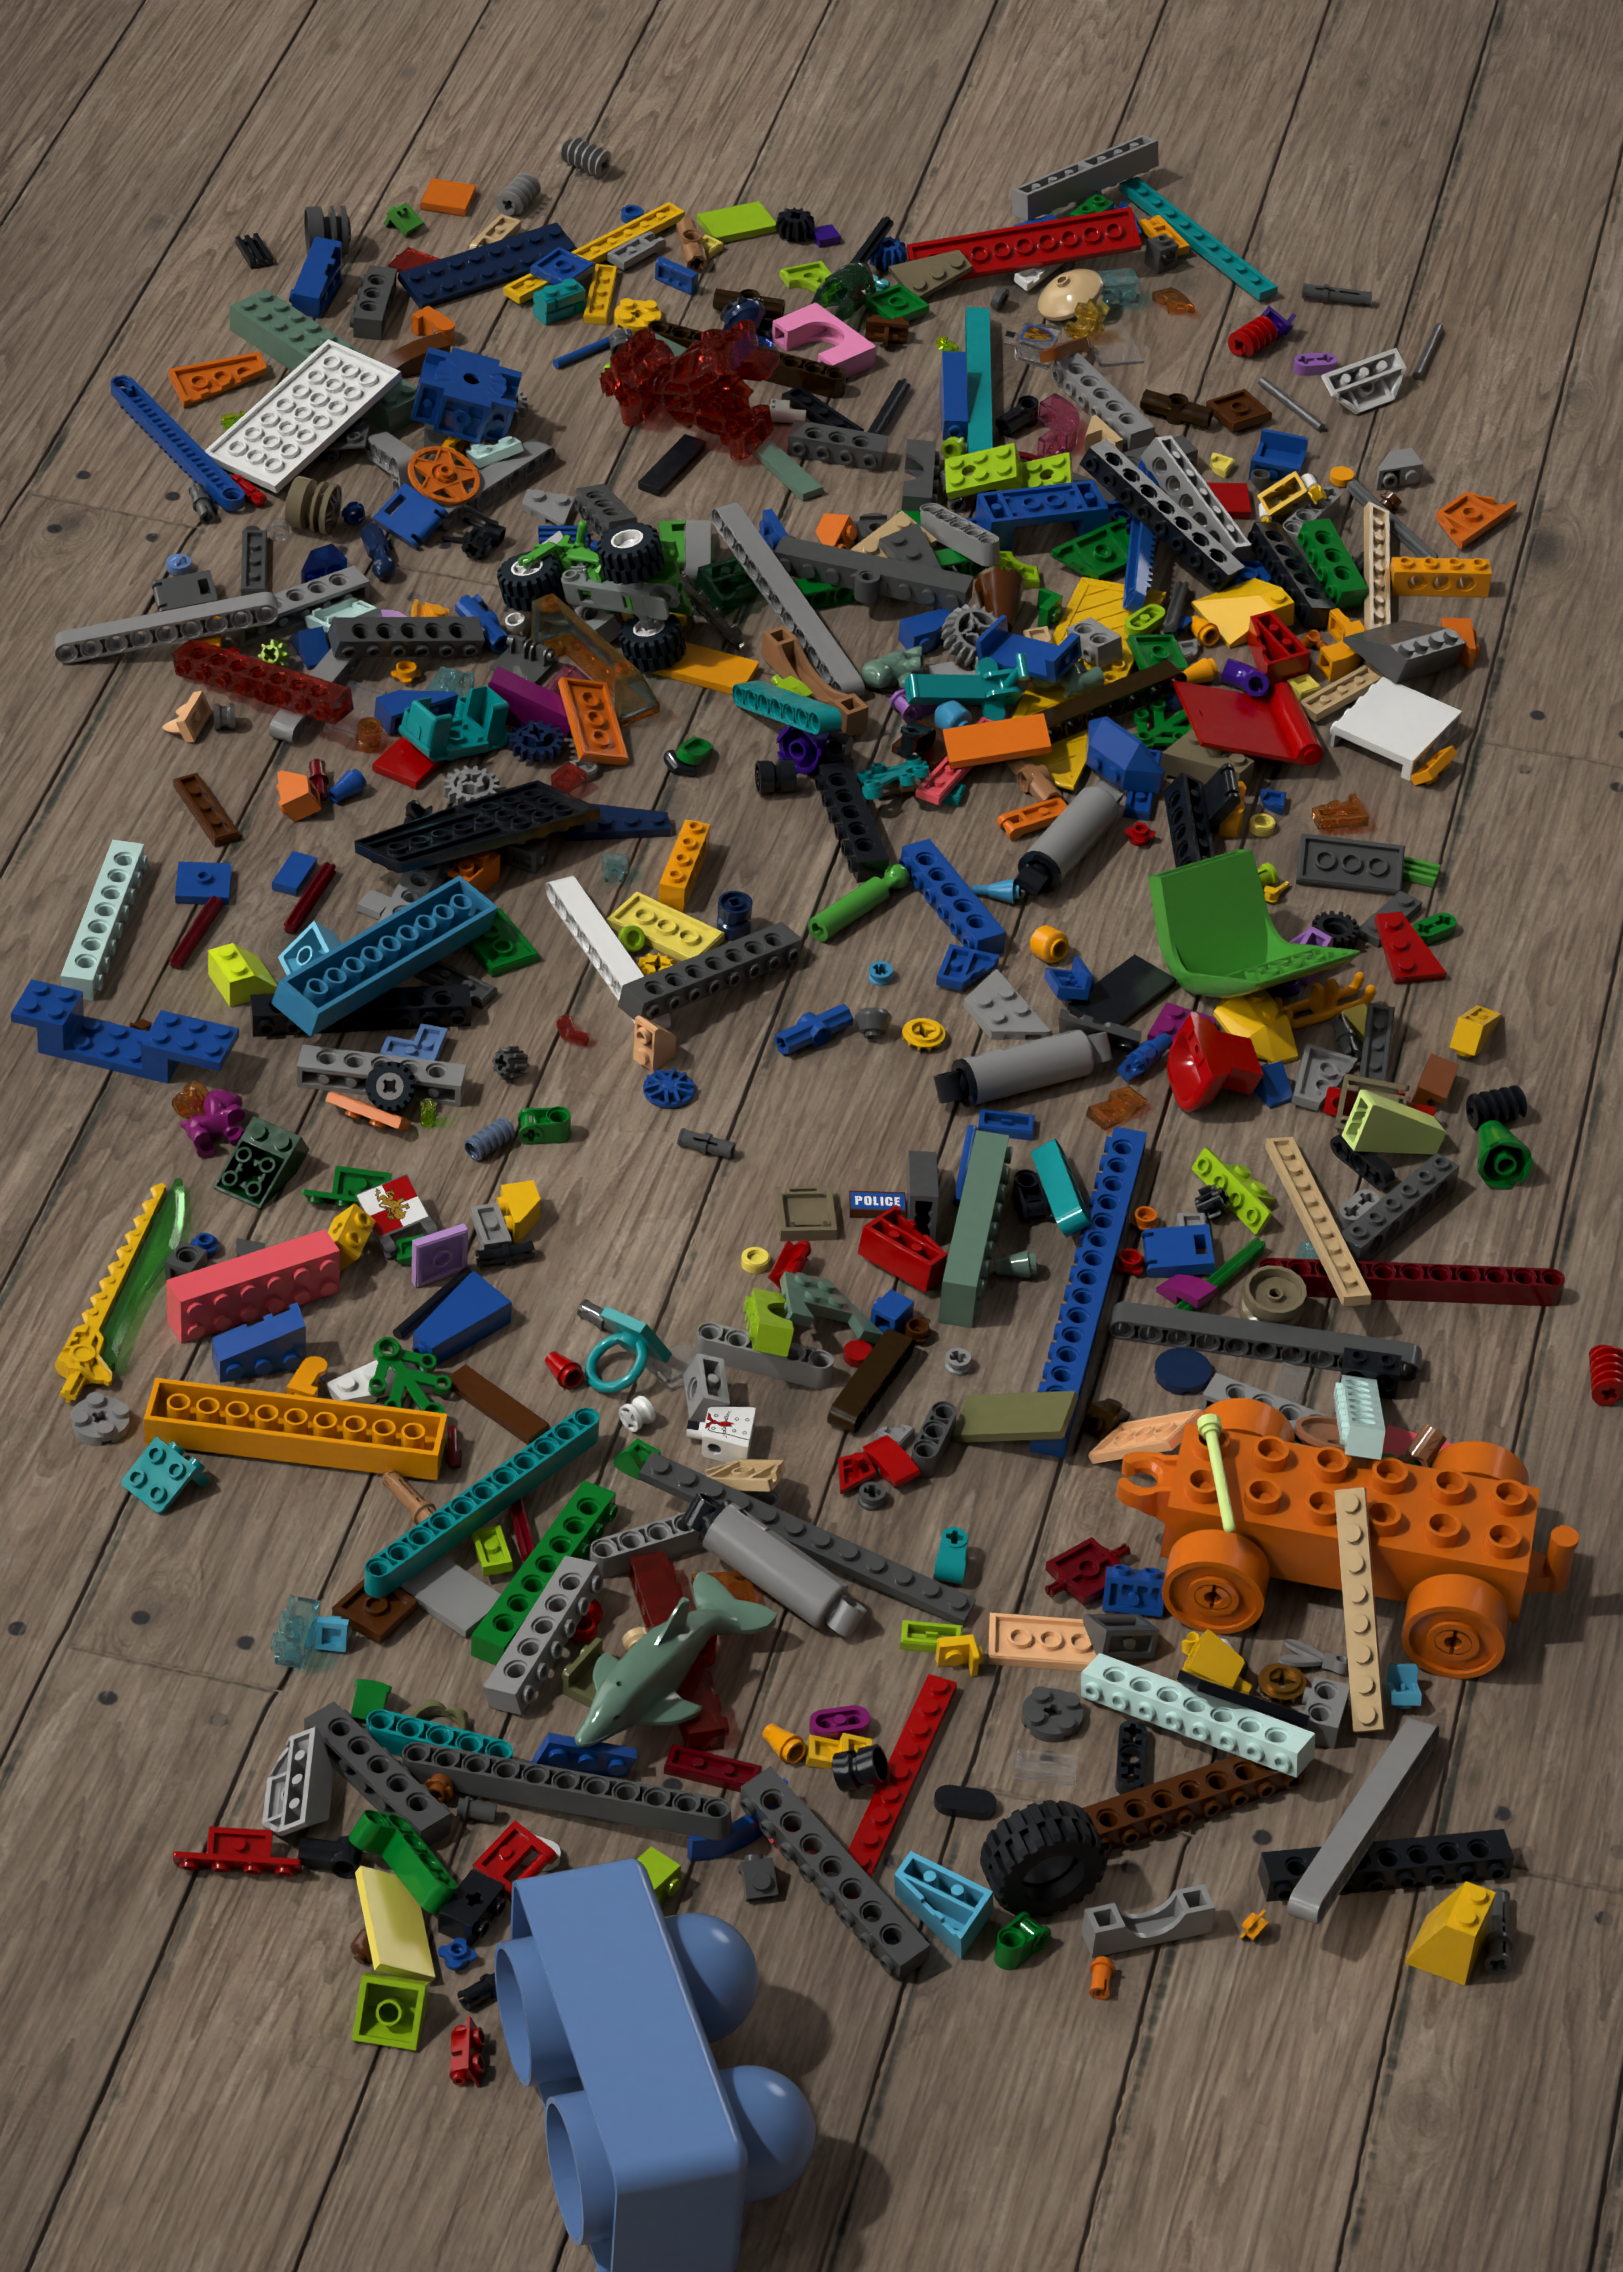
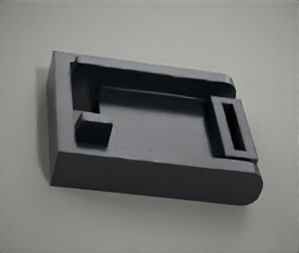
(1221, 795)

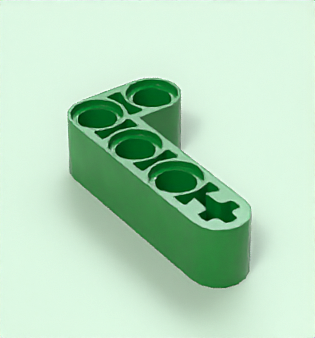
(406, 1856)

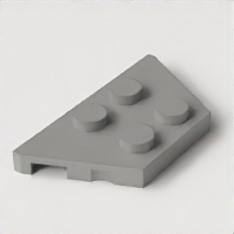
(1002, 1010)

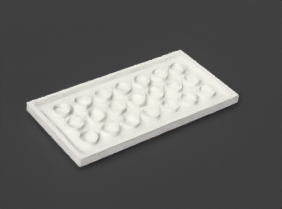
(302, 415)

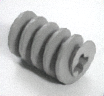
(586, 156)
(518, 194)

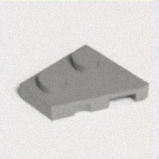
(548, 506)

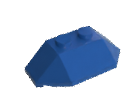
(1122, 757)

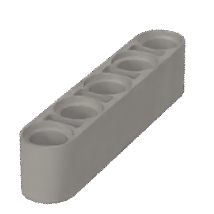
(960, 534)
(802, 1366)

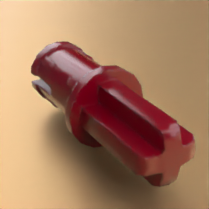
(319, 777)

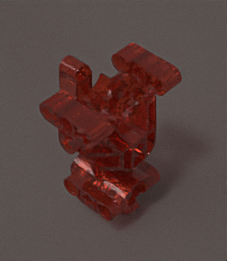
(698, 386)

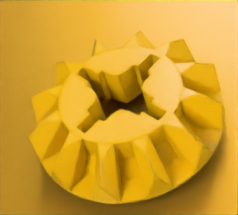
(648, 963)
(932, 1030)

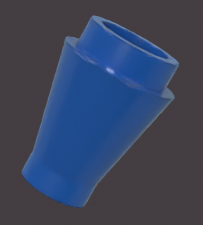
(348, 785)

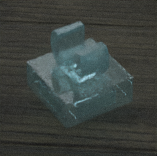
(615, 864)

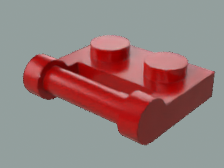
(509, 1852)

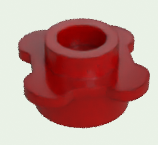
(1139, 834)
(1129, 1262)

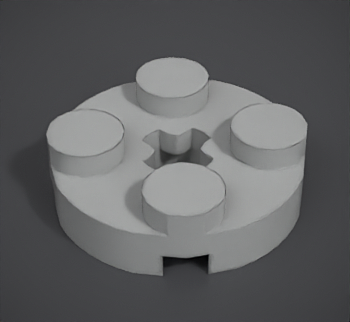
(100, 1407)

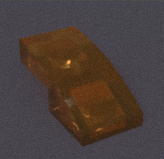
(1118, 1108)

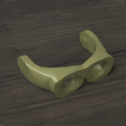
(455, 1714)

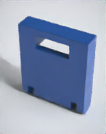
(412, 518)
(1173, 1251)

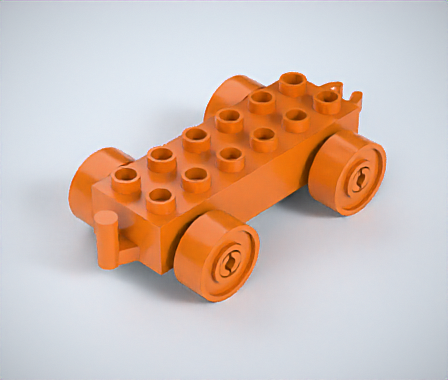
(1440, 1535)

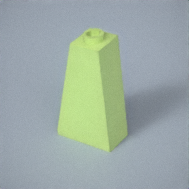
(1391, 1127)

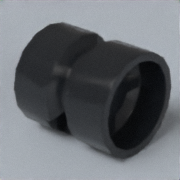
(778, 776)
(860, 1768)

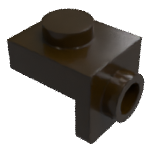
(1103, 1416)

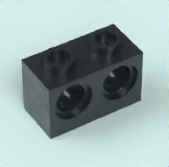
(1373, 1365)

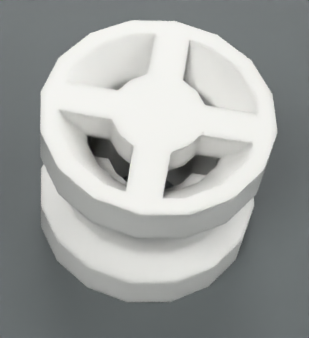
(637, 1413)

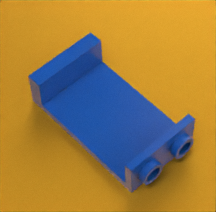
(1043, 658)

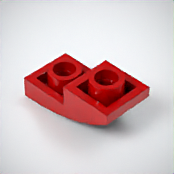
(892, 1461)

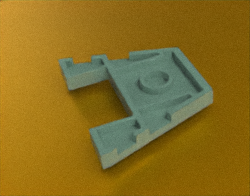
(821, 1298)

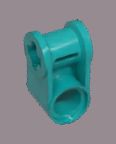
(951, 1558)

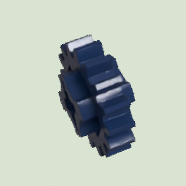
(536, 742)

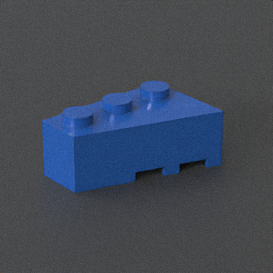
(318, 277)

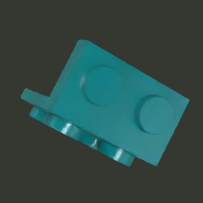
(162, 1475)

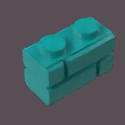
(559, 301)

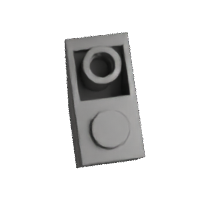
(1399, 469)

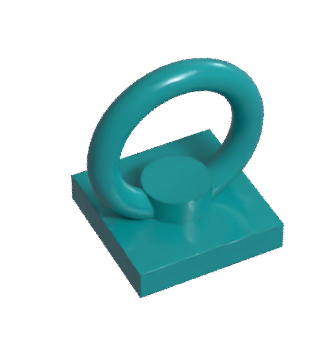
(633, 1337)

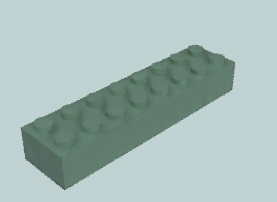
(975, 1229)

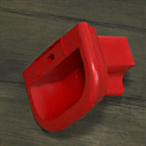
(1208, 1060)

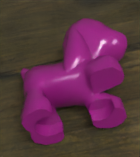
(222, 1112)

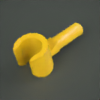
(1272, 894)

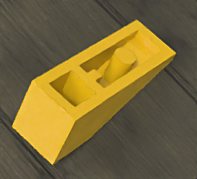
(1474, 1030)

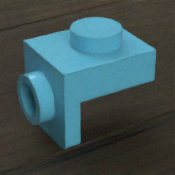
(1402, 1685)

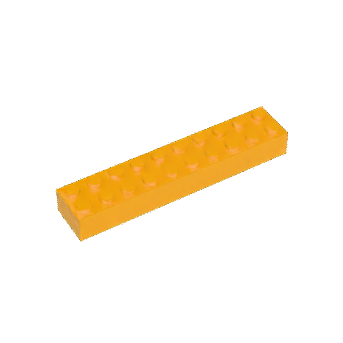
(296, 1428)

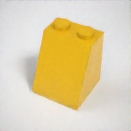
(1454, 1934)

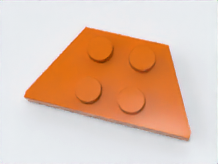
(1471, 517)

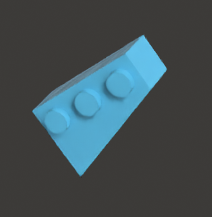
(944, 1901)

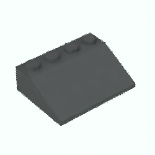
(1408, 649)

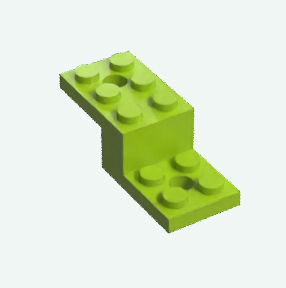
(1003, 470)

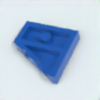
(964, 966)

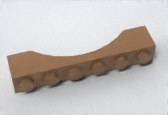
(787, 658)

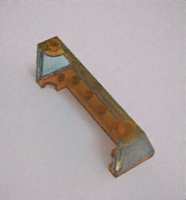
(566, 633)

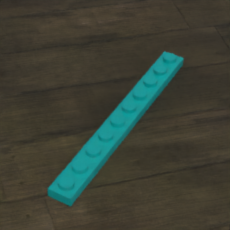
(1199, 239)

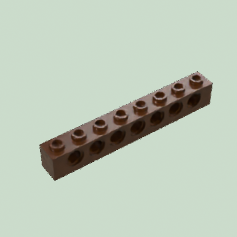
(1185, 1799)

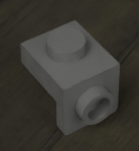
(758, 1877)

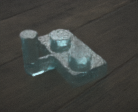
(450, 680)

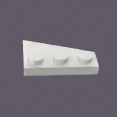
(354, 1385)

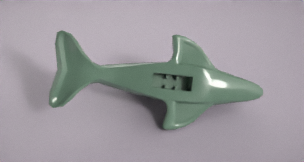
(646, 1679)

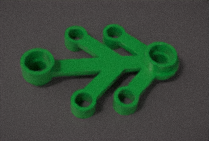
(1161, 727)
(406, 1377)

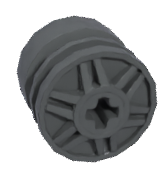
(327, 227)

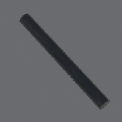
(433, 1302)

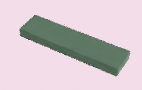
(787, 470)

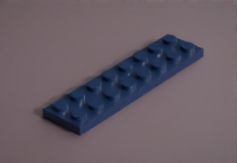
(482, 266)

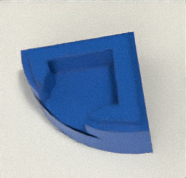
(1273, 800)

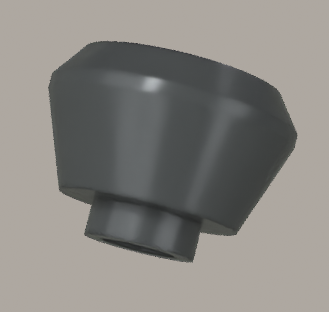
(873, 1022)

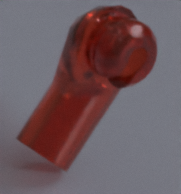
(568, 1031)

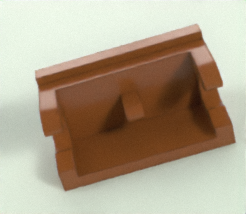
(1435, 1081)

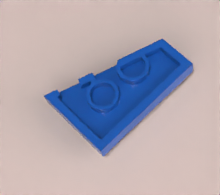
(598, 1759)

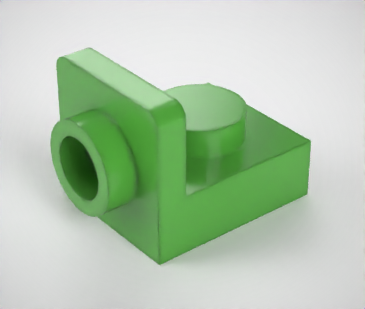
(403, 218)

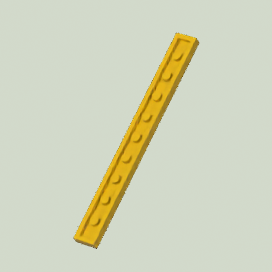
(597, 250)

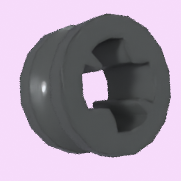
(869, 1503)

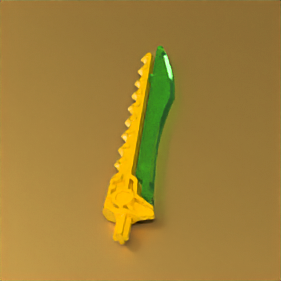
(83, 1352)

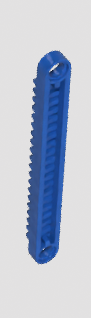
(177, 443)
(1139, 559)

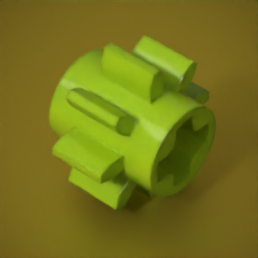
(268, 655)

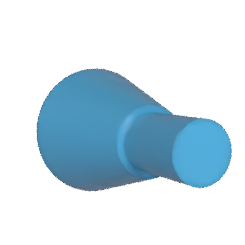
(1002, 890)

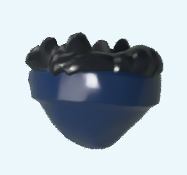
(744, 309)

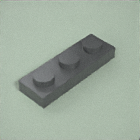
(1399, 903)

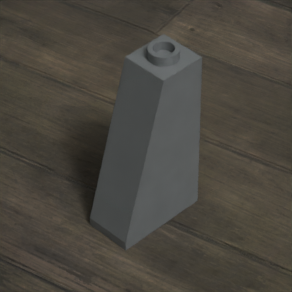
(923, 1191)

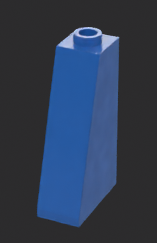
(953, 395)
(462, 1319)

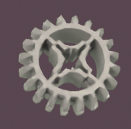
(974, 624)

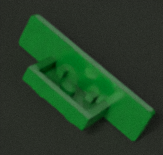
(347, 1184)

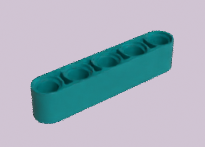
(1060, 1188)
(398, 1730)

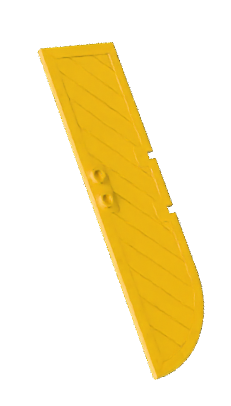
(1103, 603)

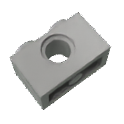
(705, 1386)

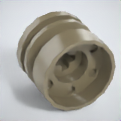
(313, 505)

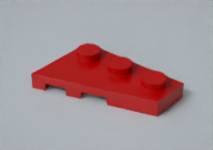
(1406, 951)

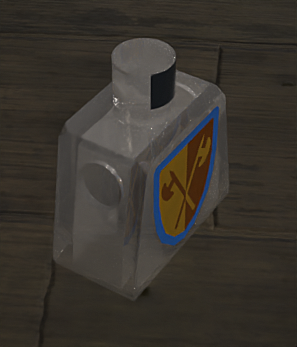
(1033, 339)

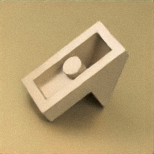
(1100, 431)

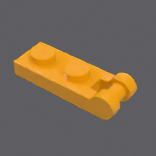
(1159, 226)

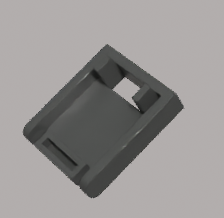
(184, 591)

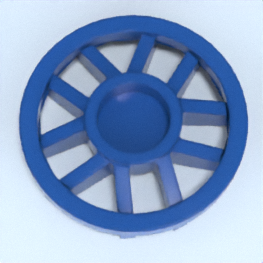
(668, 1088)

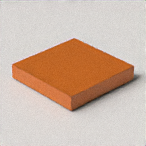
(448, 197)

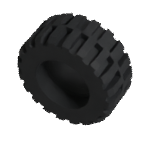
(1043, 1858)

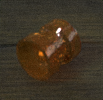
(368, 735)
(189, 1101)

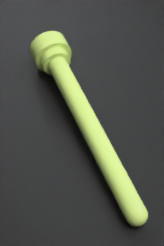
(1210, 1429)

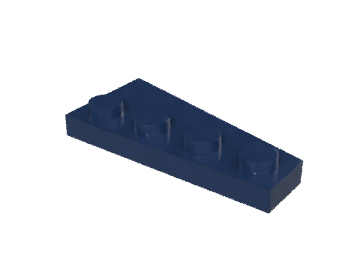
(622, 824)

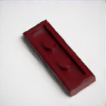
(709, 1768)

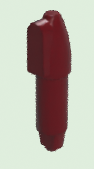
(453, 1454)

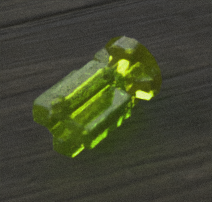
(947, 346)
(230, 419)
(428, 1112)

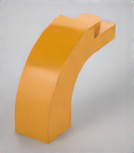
(1339, 659)

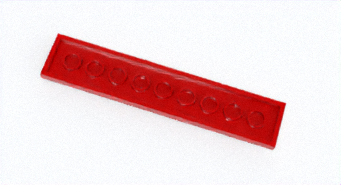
(1039, 243)

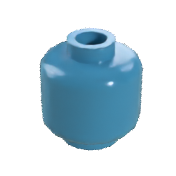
(951, 715)

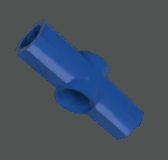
(493, 634)
(813, 1029)

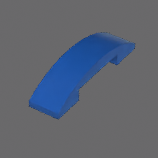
(744, 1832)

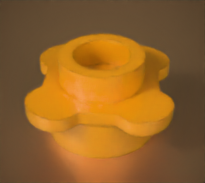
(406, 671)
(1254, 1925)

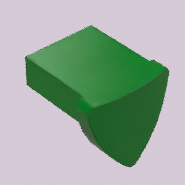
(634, 1457)
(369, 1696)

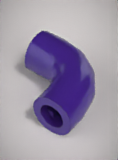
(1245, 677)

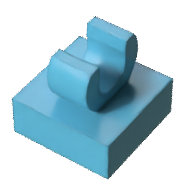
(332, 1633)

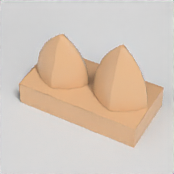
(191, 717)

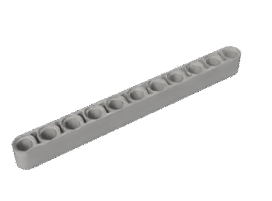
(786, 599)
(1363, 1821)

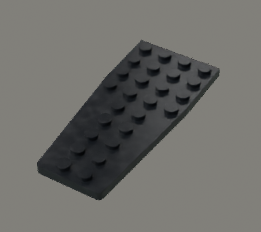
(477, 826)

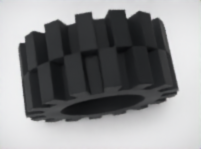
(1345, 928)

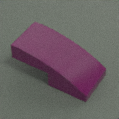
(1187, 1288)

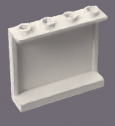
(1398, 724)

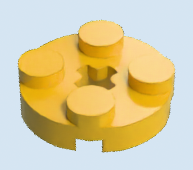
(629, 310)

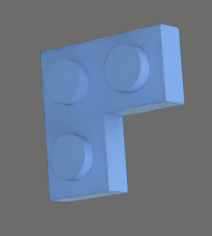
(426, 1045)

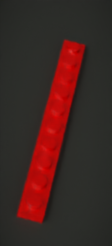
(904, 1769)

